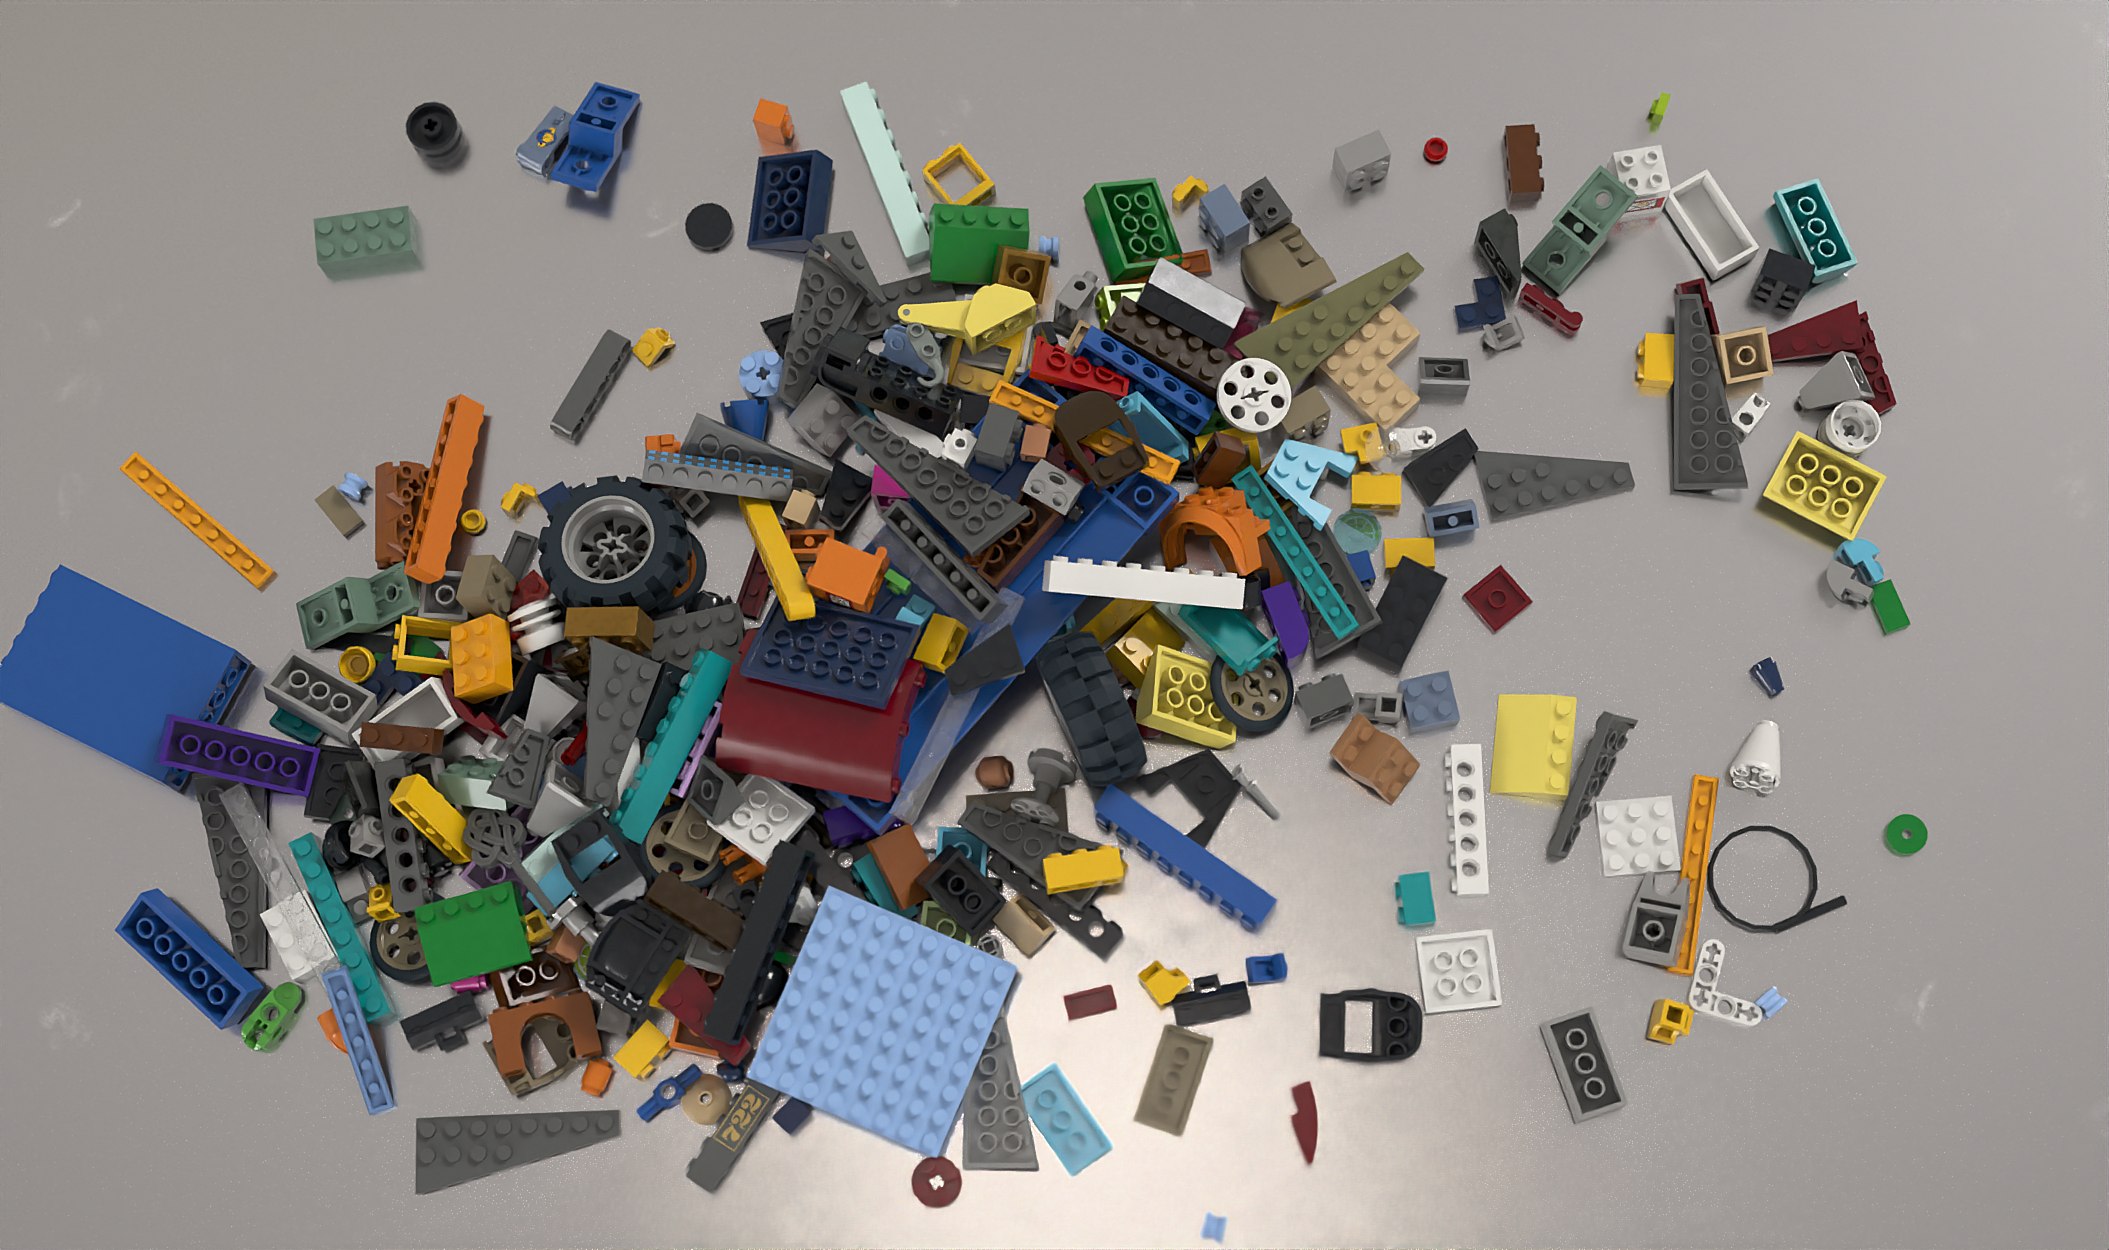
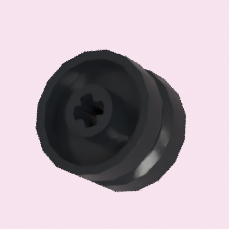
(434, 132)

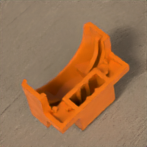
(1214, 513)

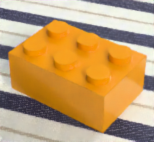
(481, 659)

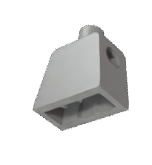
(1075, 299)

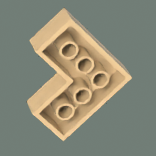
(1362, 371)

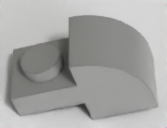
(1842, 581)
(1383, 706)
(354, 891)

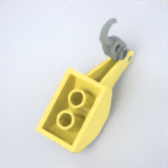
(984, 321)

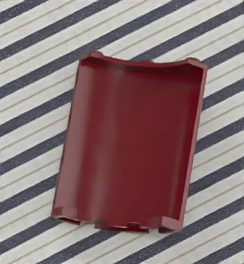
(815, 736)

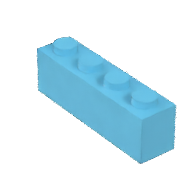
(586, 866)

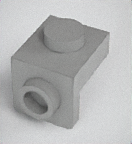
(1503, 333)

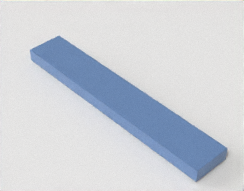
(357, 1039)

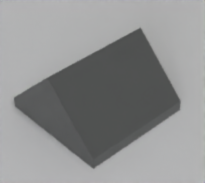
(1443, 376)
(713, 792)

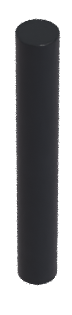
(1815, 912)

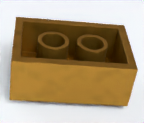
(619, 626)

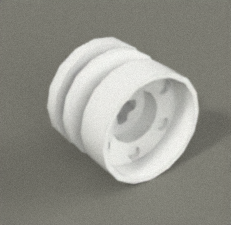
(1855, 419)
(537, 625)

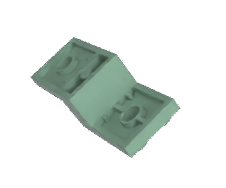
(1580, 229)
(357, 605)

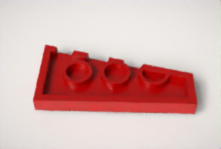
(1060, 368)

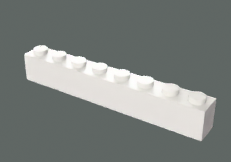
(1142, 584)

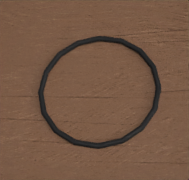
(1747, 924)

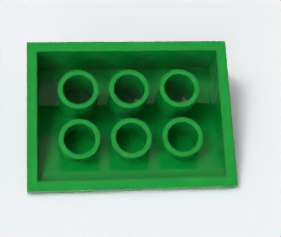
(1131, 226)
(967, 240)
(474, 933)

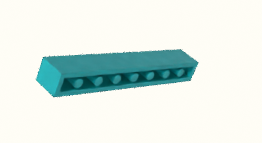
(671, 744)
(342, 929)

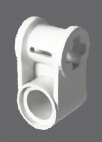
(1416, 436)

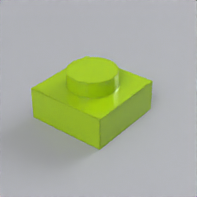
(1659, 107)

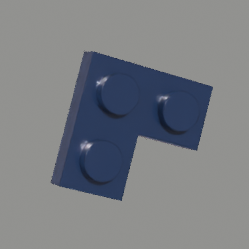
(1487, 309)
(386, 678)

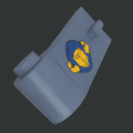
(539, 148)

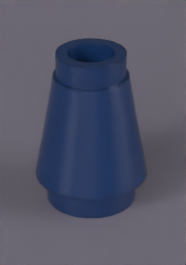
(1769, 675)

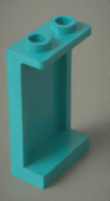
(1230, 636)

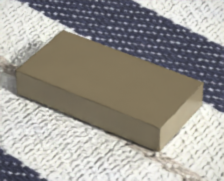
(339, 511)

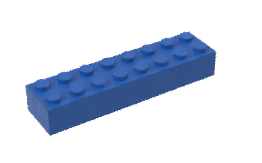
(1184, 857)

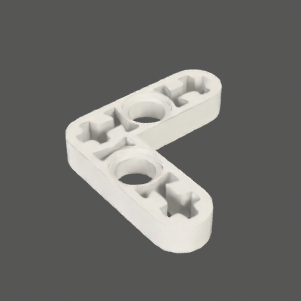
(1713, 998)

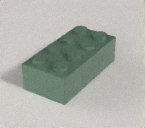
(365, 239)

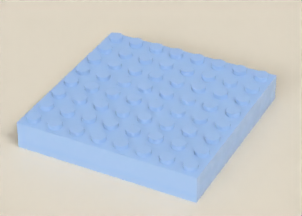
(882, 1021)

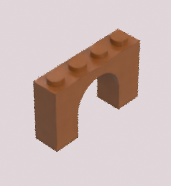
(508, 1027)

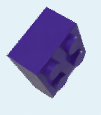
(1287, 622)

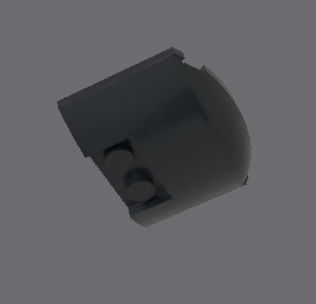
(634, 956)

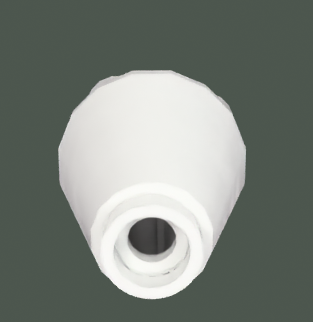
(1759, 759)

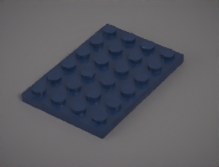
(832, 654)

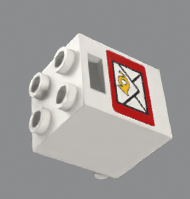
(1645, 174)

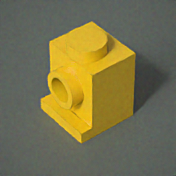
(381, 903)

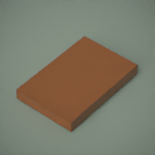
(900, 862)

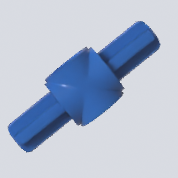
(658, 1101)

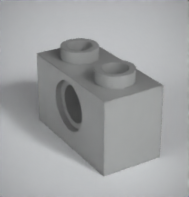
(1053, 487)

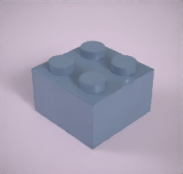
(1223, 219)
(1429, 702)

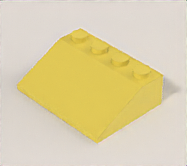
(1824, 485)
(1180, 701)
(1533, 745)

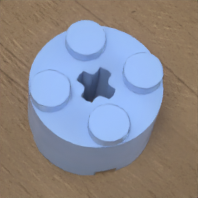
(752, 371)

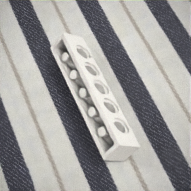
(1471, 757)

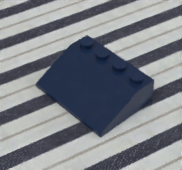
(790, 201)

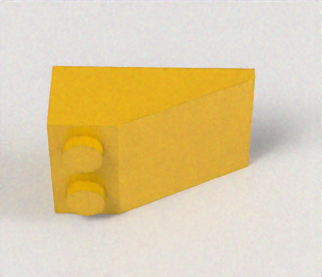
(1135, 648)

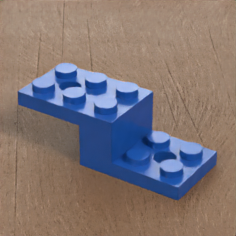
(595, 137)

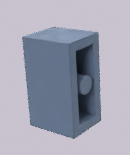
(1451, 518)

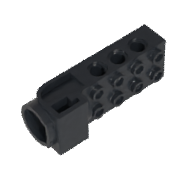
(875, 381)

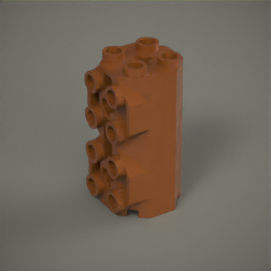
(396, 509)

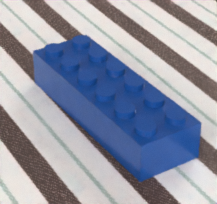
(189, 958)

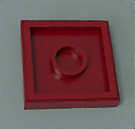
(1497, 599)

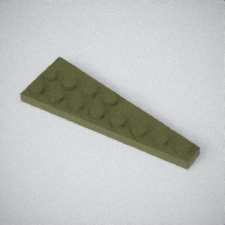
(1318, 329)

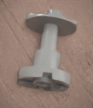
(1049, 771)
(576, 919)

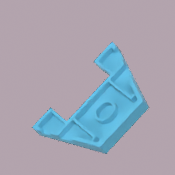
(1298, 470)

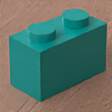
(1415, 900)

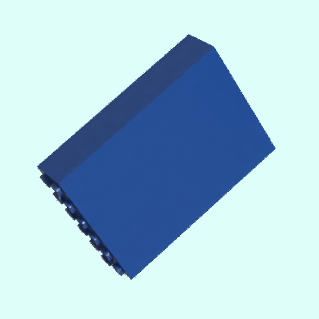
(113, 671)

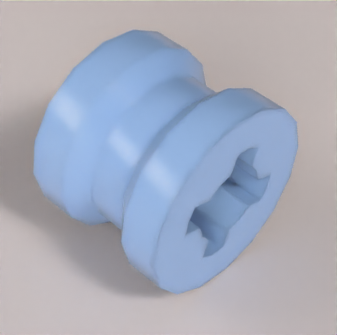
(1049, 246)
(352, 486)
(1771, 1001)
(1213, 1226)

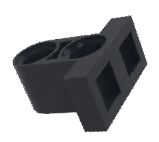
(1254, 584)

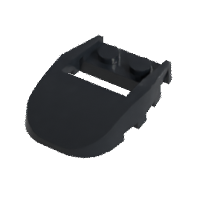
(616, 885)
(1395, 1025)

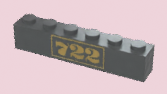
(731, 1135)

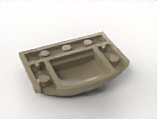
(1285, 267)

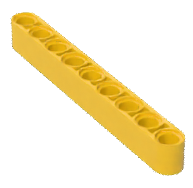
(777, 558)

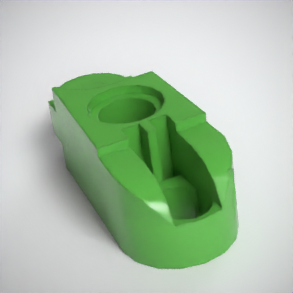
(285, 999)

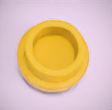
(473, 521)

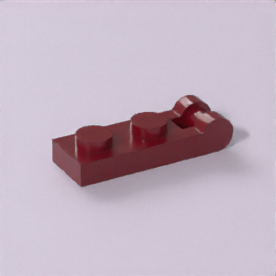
(1551, 308)

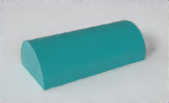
(1815, 229)

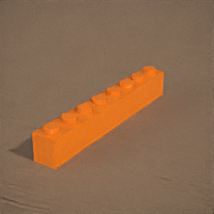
(444, 489)

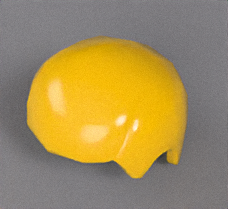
(357, 664)

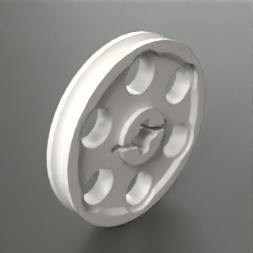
(1249, 405)

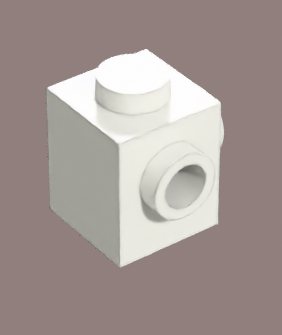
(959, 448)

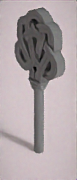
(503, 837)

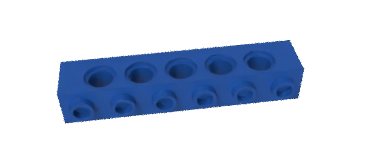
(1157, 386)

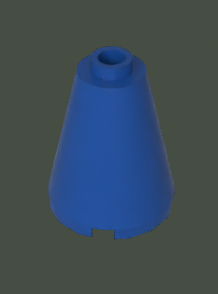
(746, 416)

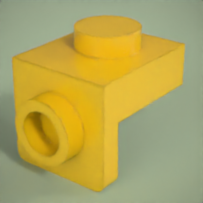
(1185, 191)
(652, 345)
(514, 498)

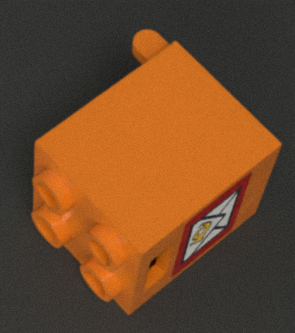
(847, 575)

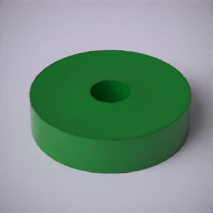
(1917, 832)

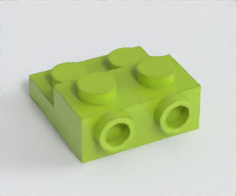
(1110, 296)

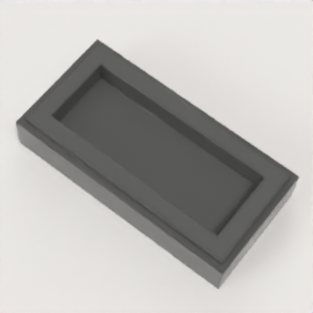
(519, 554)

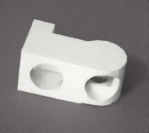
(1749, 416)

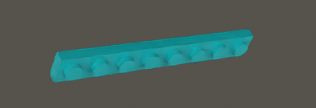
(1296, 553)

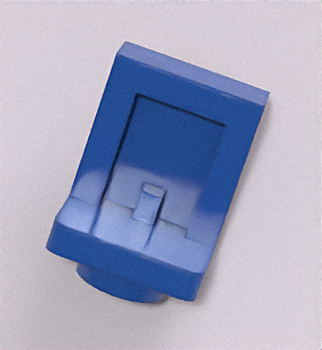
(1266, 968)

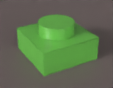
(897, 583)

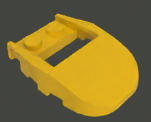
(980, 380)

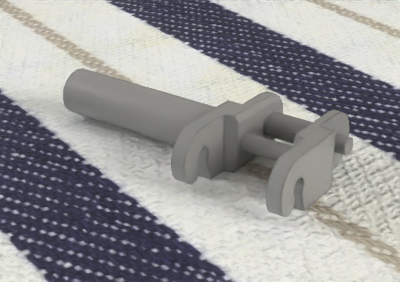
(1254, 791)

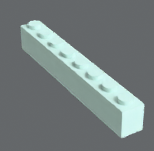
(886, 171)

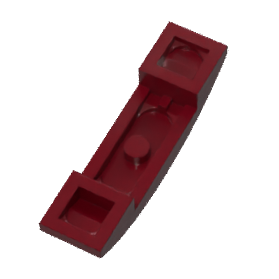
(481, 722)

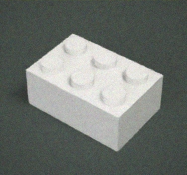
(287, 944)

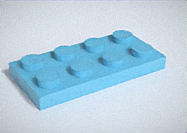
(1064, 1119)

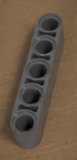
(590, 384)

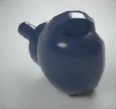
(729, 1072)

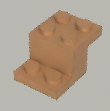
(1374, 758)

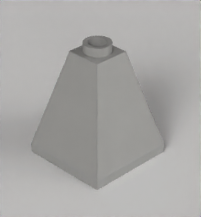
(1836, 382)
(553, 705)
(557, 801)

